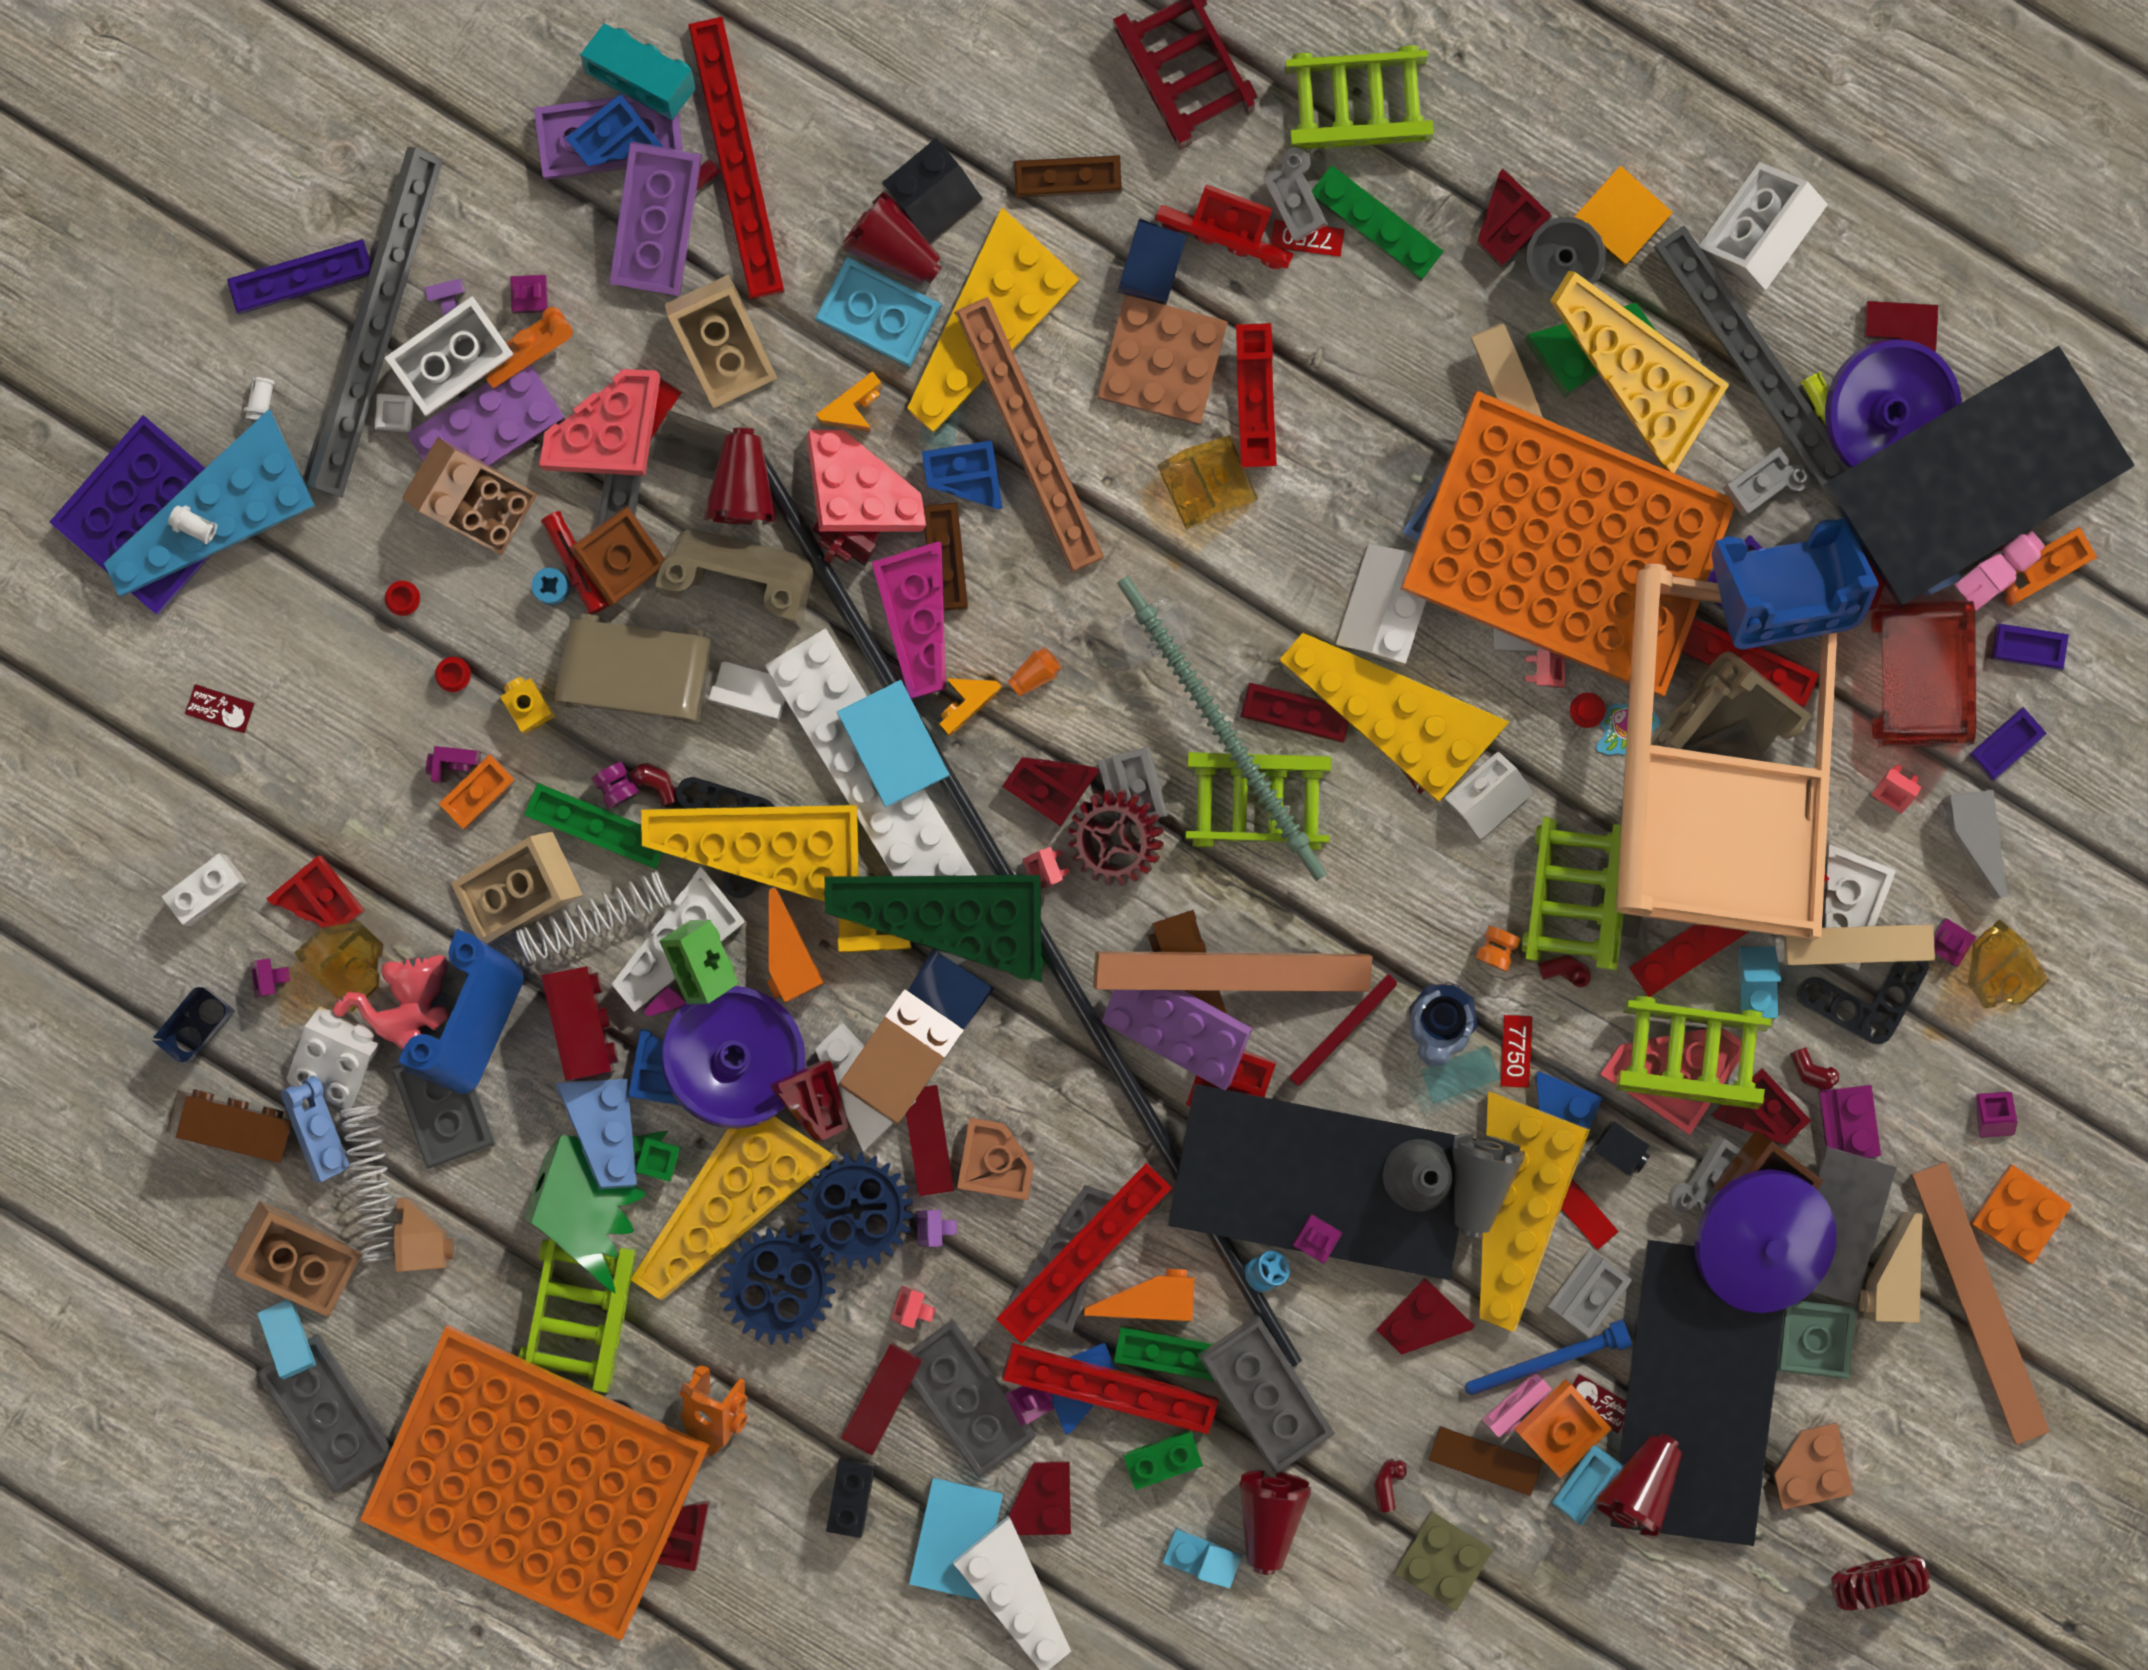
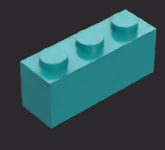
(638, 70)

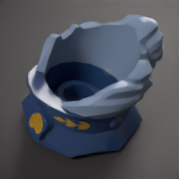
(1442, 1022)

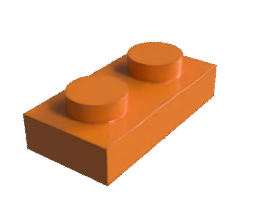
(477, 792)

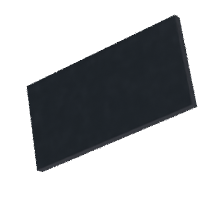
(1978, 476)
(1266, 1164)
(1708, 1384)

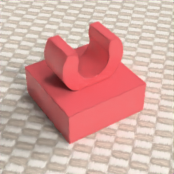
(1549, 669)
(1896, 789)
(1045, 865)
(910, 1307)

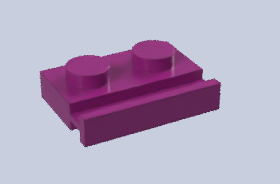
(1850, 1120)

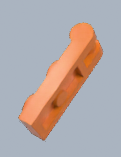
(532, 344)
(2055, 562)

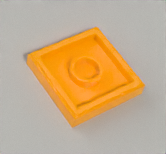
(1624, 215)

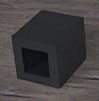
(1621, 1149)

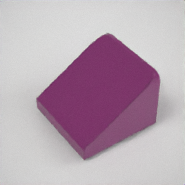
(665, 1002)
(1996, 1114)

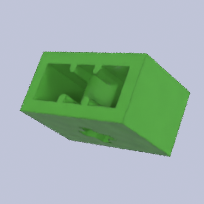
(699, 961)

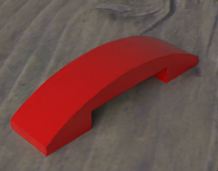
(1255, 395)

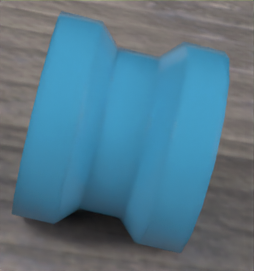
(555, 591)
(1276, 1271)

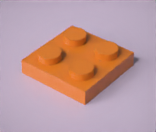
(2021, 1214)
(1562, 1428)

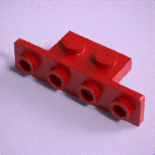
(1229, 222)

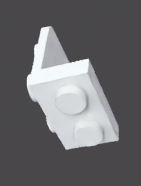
(336, 1054)

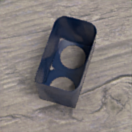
(1152, 262)
(950, 989)
(178, 1020)

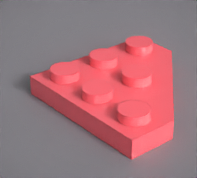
(607, 430)
(858, 489)
(1679, 1112)

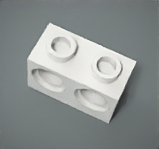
(204, 890)

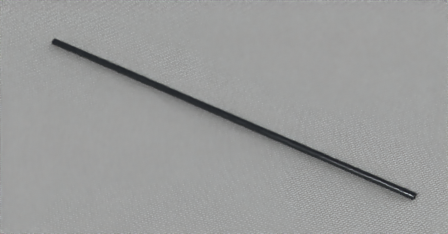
(999, 866)

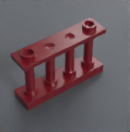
(1166, 94)

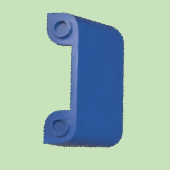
(1794, 587)
(475, 1022)

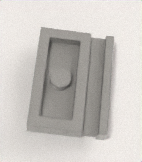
(1137, 775)
(1589, 1293)

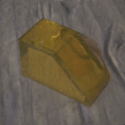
(343, 958)
(2003, 968)

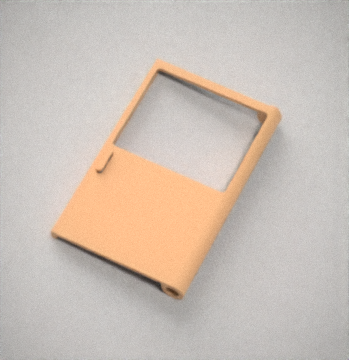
(1714, 831)

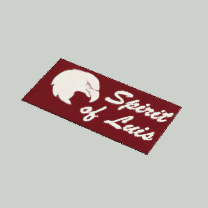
(219, 708)
(1604, 1402)

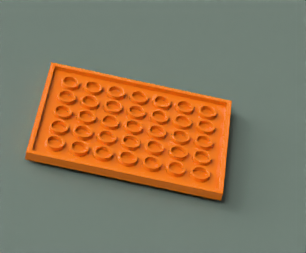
(1549, 535)
(534, 1482)

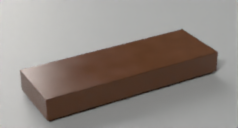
(1068, 176)
(944, 527)
(1485, 1460)

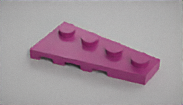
(915, 613)

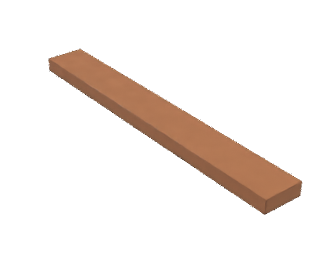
(1029, 434)
(1231, 971)
(1980, 1303)

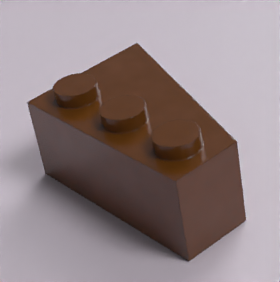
(1182, 934)
(229, 1125)

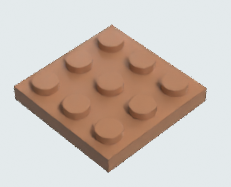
(1162, 360)

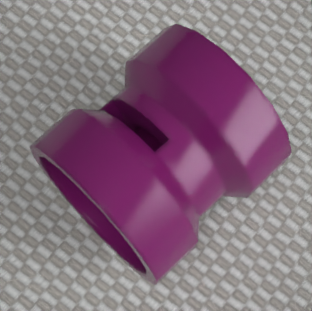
(619, 792)

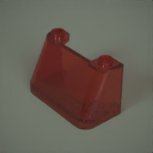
(1927, 674)

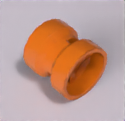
(1493, 955)

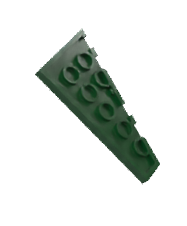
(967, 916)

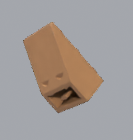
(469, 496)

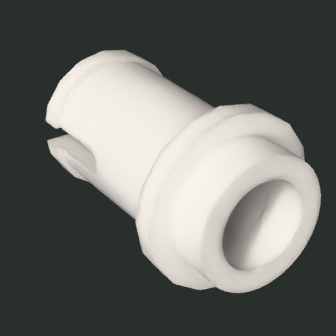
(259, 398)
(184, 520)

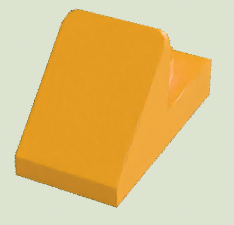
(843, 410)
(975, 696)

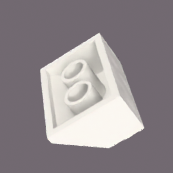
(1763, 225)
(449, 356)
(1379, 614)

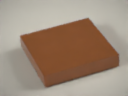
(618, 556)

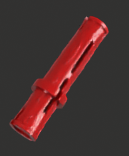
(555, 526)

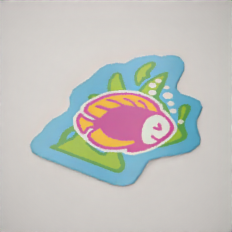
(1616, 729)

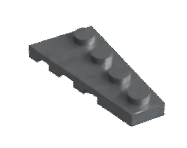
(1082, 1210)

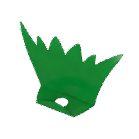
(578, 1213)

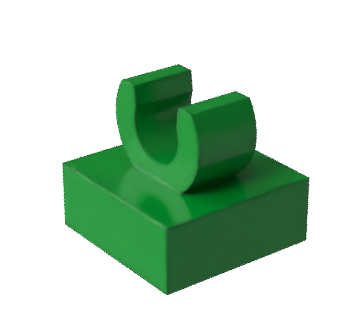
(658, 1159)

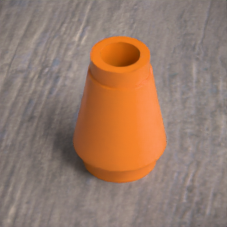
(1035, 671)

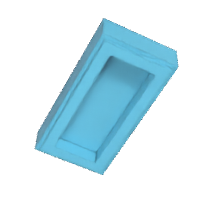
(286, 1339)
(1585, 1484)

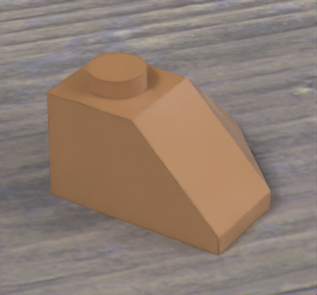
(420, 1239)

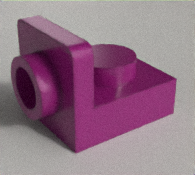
(457, 758)

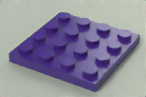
(124, 496)

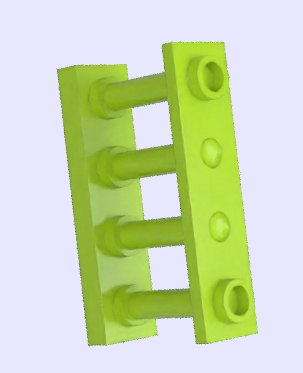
(1378, 129)
(1276, 770)
(1607, 947)
(1672, 1082)
(606, 1335)

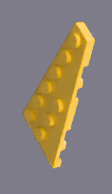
(1023, 287)
(1650, 377)
(1410, 723)
(766, 844)
(735, 1189)
(1532, 1205)

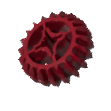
(1101, 831)
(1880, 1583)

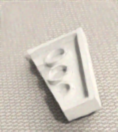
(648, 968)
(1009, 1587)

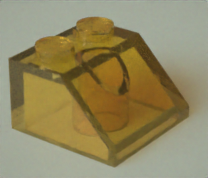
(1207, 482)

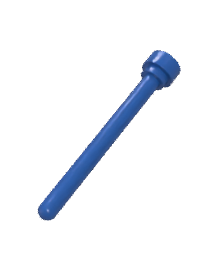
(1614, 1337)

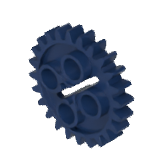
(861, 1243)
(765, 1317)

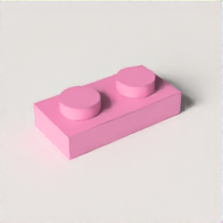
(1523, 1398)

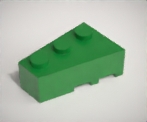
(1563, 356)

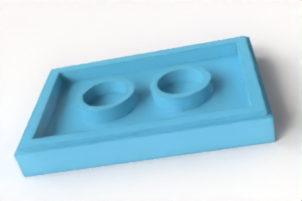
(878, 312)
(893, 743)
(952, 1523)

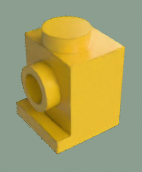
(532, 716)

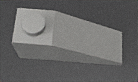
(1976, 832)

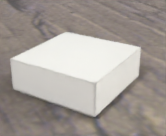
(394, 413)

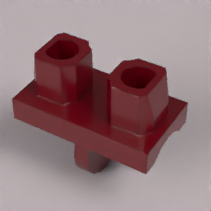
(847, 545)

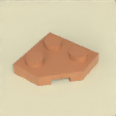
(994, 1161)
(1813, 1468)

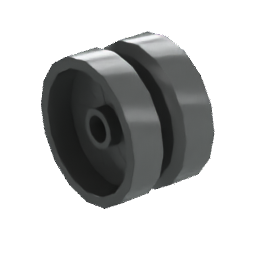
(1560, 235)

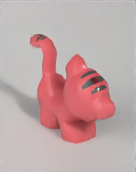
(415, 985)

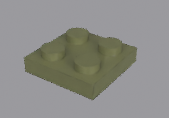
(1443, 1561)

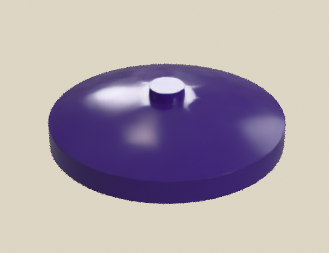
(1885, 396)
(728, 1054)
(1765, 1241)

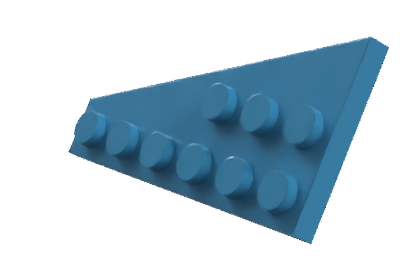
(241, 491)

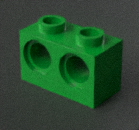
(1162, 1459)

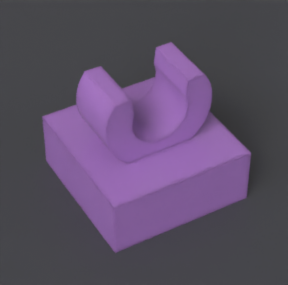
(446, 293)
(931, 1228)

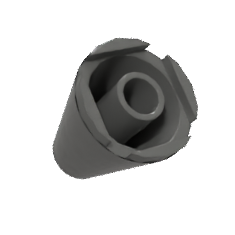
(1405, 1174)
(1481, 1180)

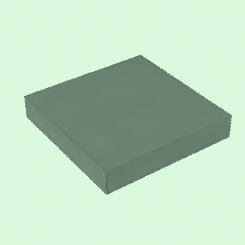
(1817, 1339)

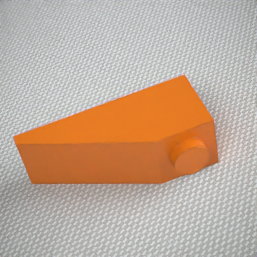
(789, 959)
(1155, 1298)

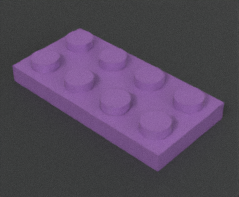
(560, 120)
(655, 218)
(492, 420)
(1181, 1031)

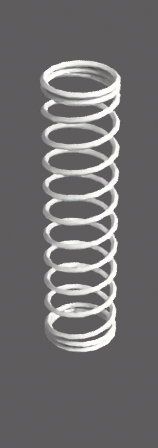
(525, 939)
(370, 1256)

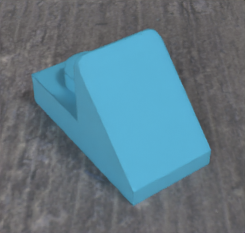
(1759, 980)
(1202, 1558)

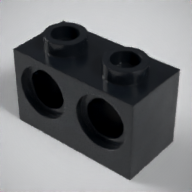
(850, 1497)

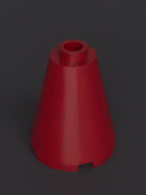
(892, 242)
(740, 482)
(1643, 1487)
(1271, 1516)

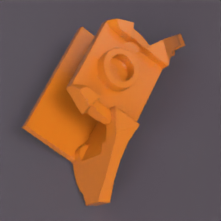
(726, 1417)

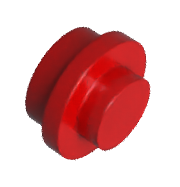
(402, 598)
(453, 674)
(1587, 710)

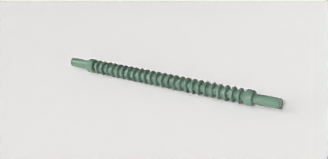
(1146, 615)

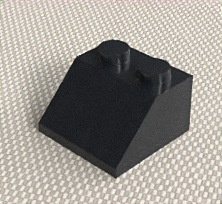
(932, 190)

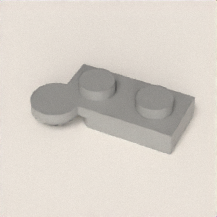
(1294, 195)
(1765, 480)
(1700, 1188)

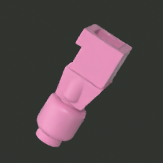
(1999, 570)

